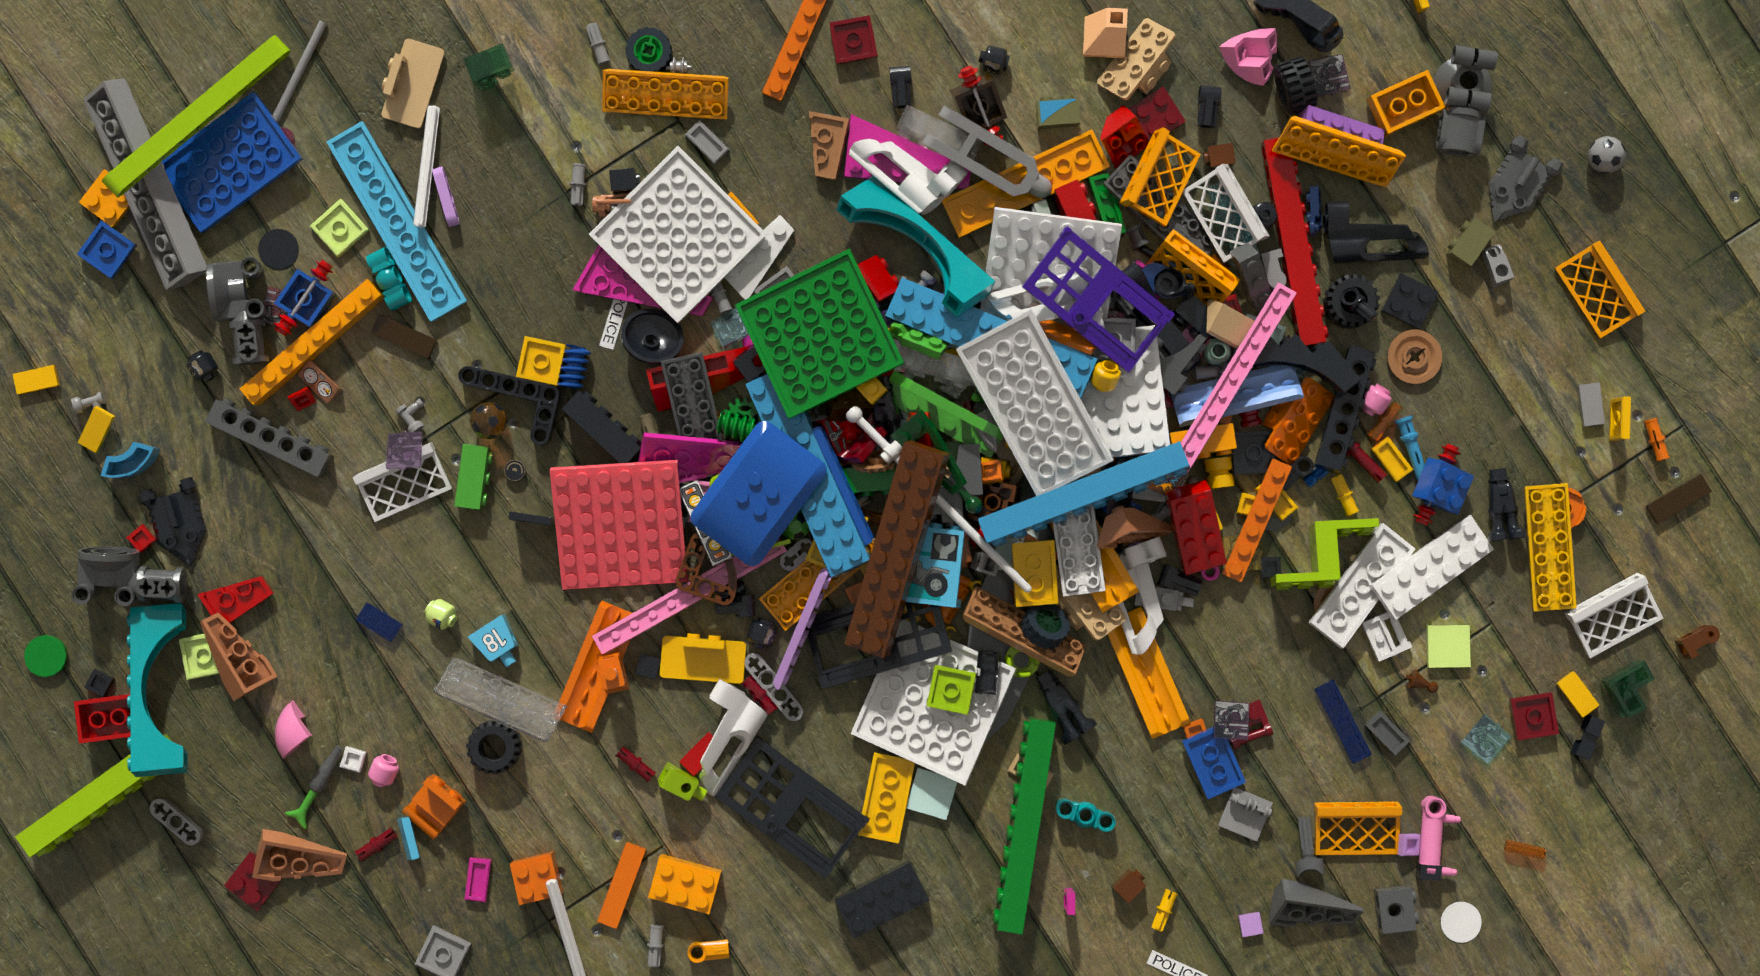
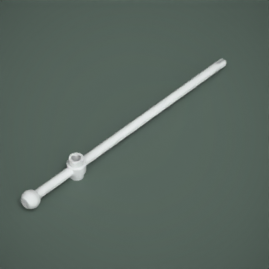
(892, 453)

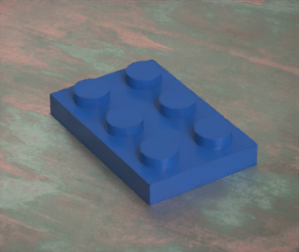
(1213, 763)

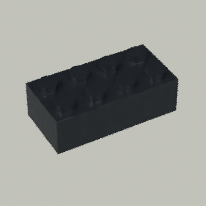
(602, 428)
(882, 899)

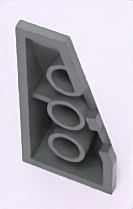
(1302, 903)

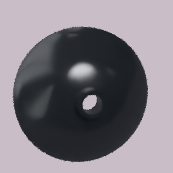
(654, 328)

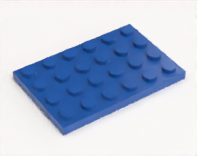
(229, 162)

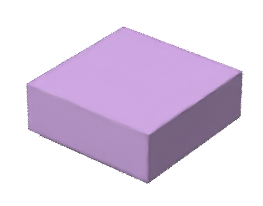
(1409, 844)
(1250, 924)

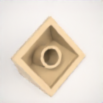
(1227, 323)

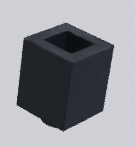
(624, 180)

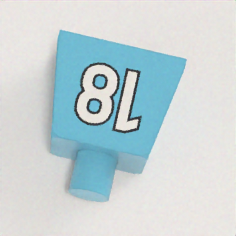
(496, 641)

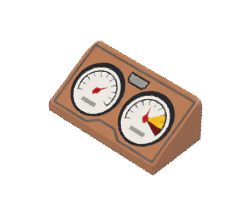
(319, 381)

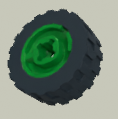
(648, 50)

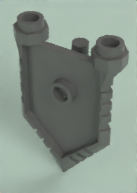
(1519, 181)

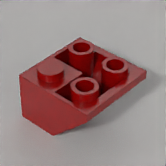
(1122, 136)

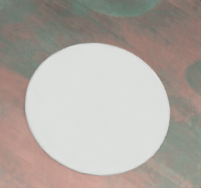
(1461, 922)

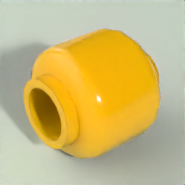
(1105, 376)

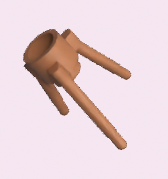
(603, 203)

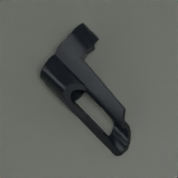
(1350, 239)

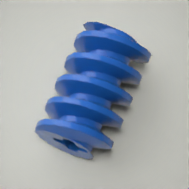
(574, 367)

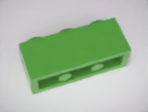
(473, 477)

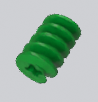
(734, 426)

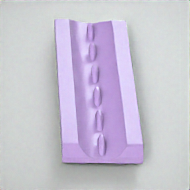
(800, 633)

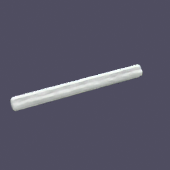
(426, 166)
(565, 927)

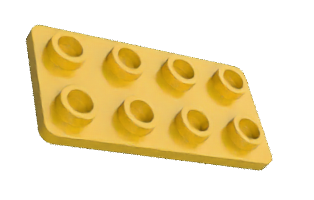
(702, 658)

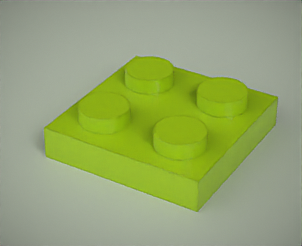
(951, 689)

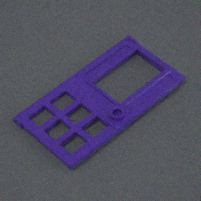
(1094, 295)

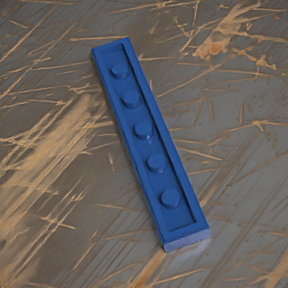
(843, 485)

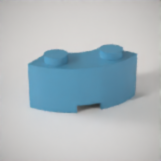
(130, 463)

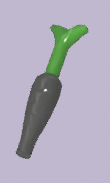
(317, 784)

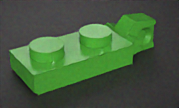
(918, 341)

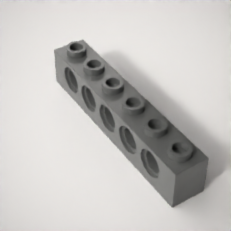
(219, 418)

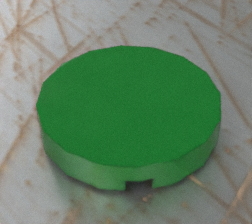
(46, 656)

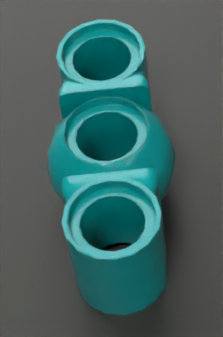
(388, 278)
(1093, 821)

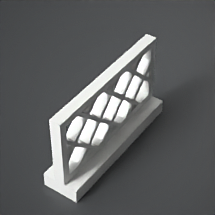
(1240, 202)
(380, 471)
(1611, 597)

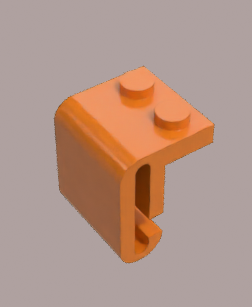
(433, 806)

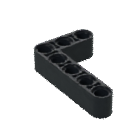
(519, 391)

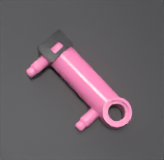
(1431, 840)

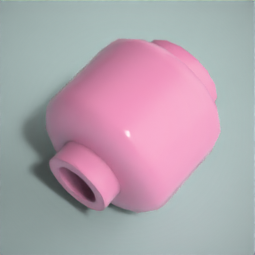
(1376, 400)
(383, 770)

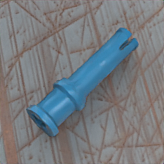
(1409, 437)

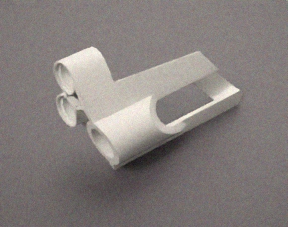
(922, 188)
(1001, 303)

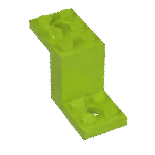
(1324, 553)

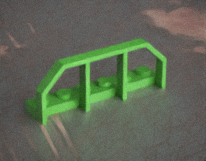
(944, 414)

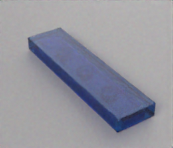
(1342, 721)

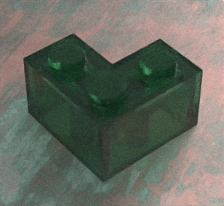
(488, 66)
(1623, 687)

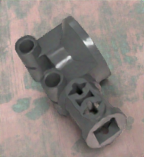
(1461, 121)
(230, 303)
(122, 568)

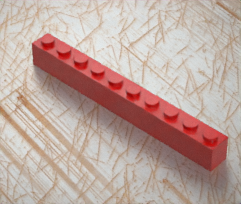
(1293, 241)

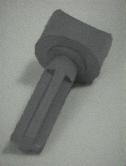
(1308, 861)

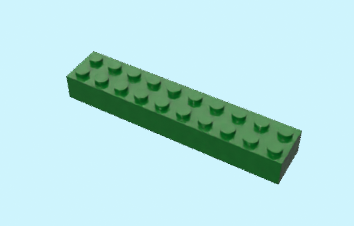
(1025, 825)

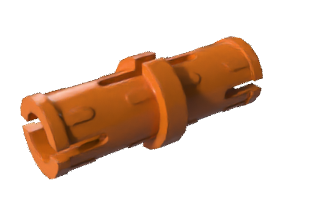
(1653, 426)

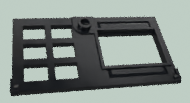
(874, 665)
(787, 804)

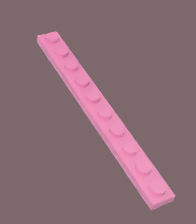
(1236, 371)
(671, 604)

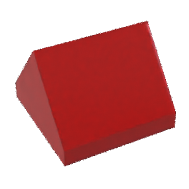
(302, 398)

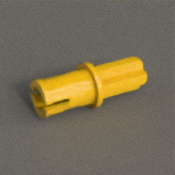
(1344, 494)
(1164, 910)

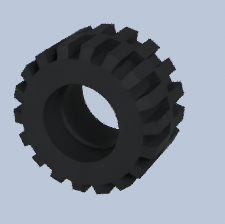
(1295, 85)
(1333, 300)
(478, 756)

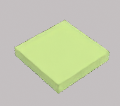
(339, 228)
(1448, 646)
(197, 657)

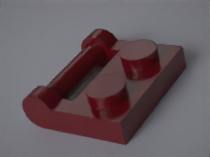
(859, 448)
(1256, 715)

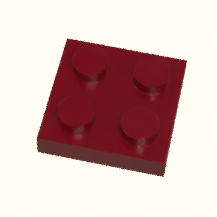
(853, 39)
(1157, 112)
(1534, 716)
(250, 889)

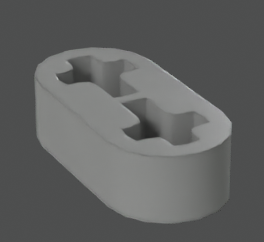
(792, 551)

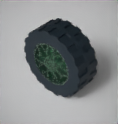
(1045, 626)

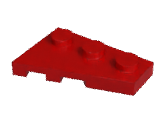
(237, 598)

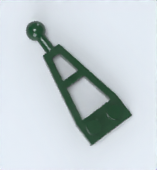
(915, 429)

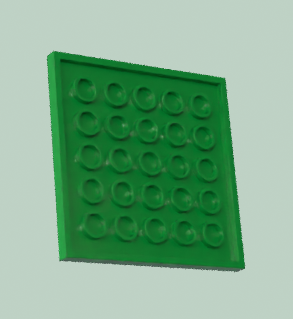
(819, 334)

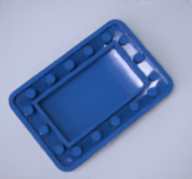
(758, 493)

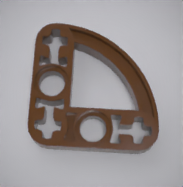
(696, 581)

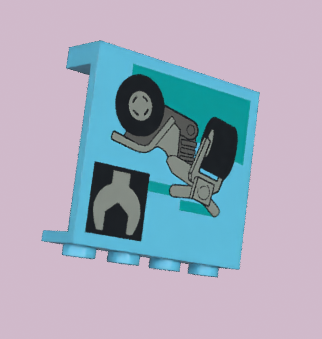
(939, 567)

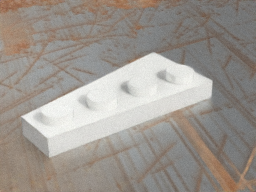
(753, 267)

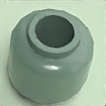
(1223, 354)

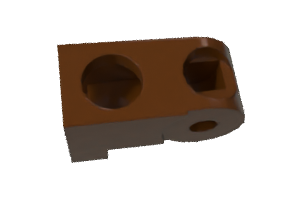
(1697, 638)

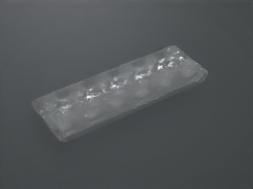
(500, 699)

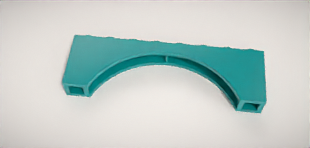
(876, 204)
(149, 632)

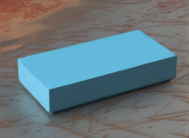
(408, 838)

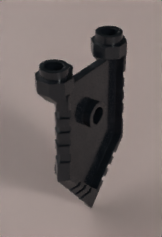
(177, 520)

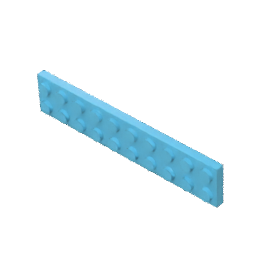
(394, 221)

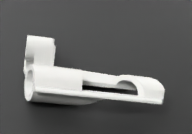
(1136, 561)
(740, 720)

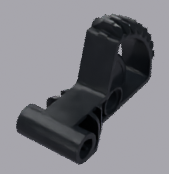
(1313, 22)

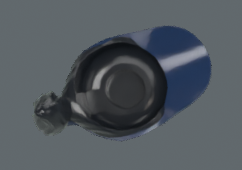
(1167, 281)

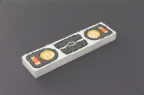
(691, 496)

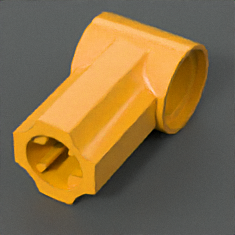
(711, 950)

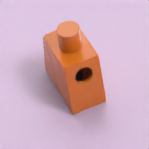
(613, 672)

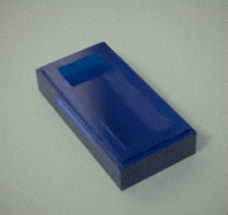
(379, 621)

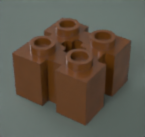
(1005, 495)

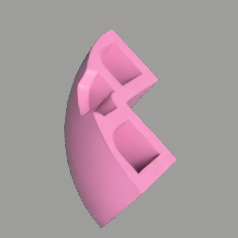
(1251, 54)
(290, 730)

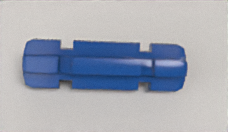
(1317, 474)

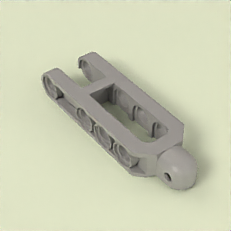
(1033, 181)

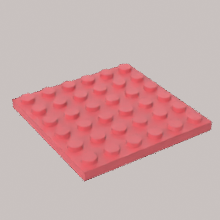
(618, 524)

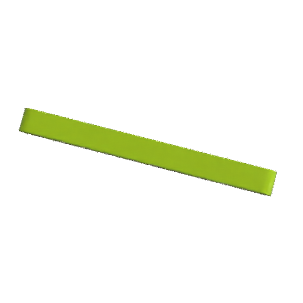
(195, 116)

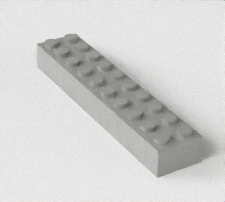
(153, 197)

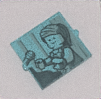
(729, 328)
(1486, 739)

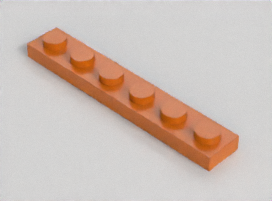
(793, 48)
(1257, 520)

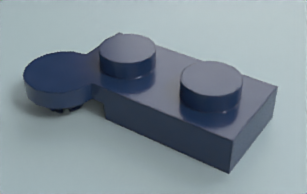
(1314, 218)

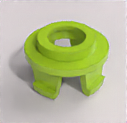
(1021, 672)

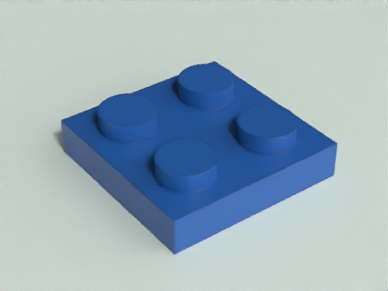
(107, 249)

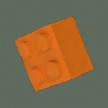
(531, 877)

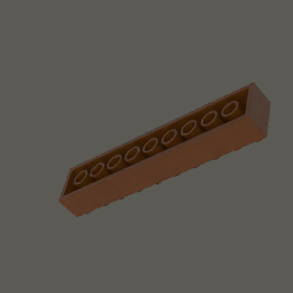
(897, 548)

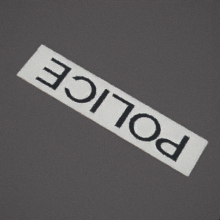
(613, 324)
(1171, 966)

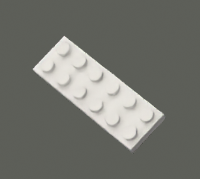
(1431, 567)
(1352, 595)

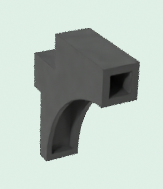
(1173, 365)
(970, 465)

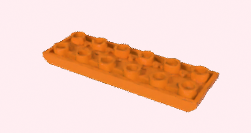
(584, 689)

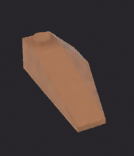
(1130, 526)
(237, 662)
(289, 856)

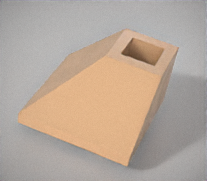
(1105, 33)

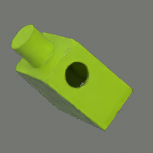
(673, 778)

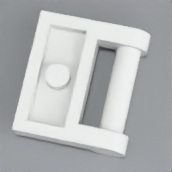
(1380, 638)

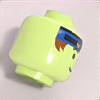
(440, 614)

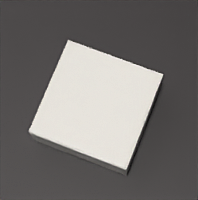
(353, 759)

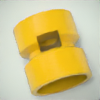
(1219, 472)

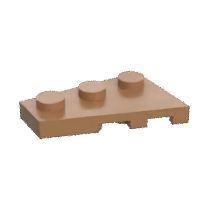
(828, 140)

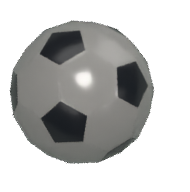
(1606, 155)

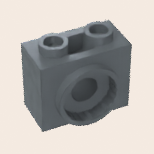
(1405, 917)

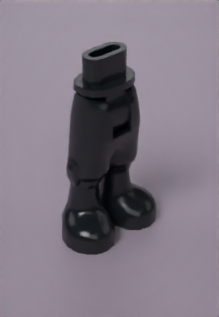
(886, 410)
(1501, 503)
(1061, 703)

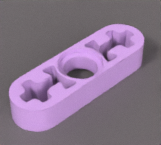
(446, 196)

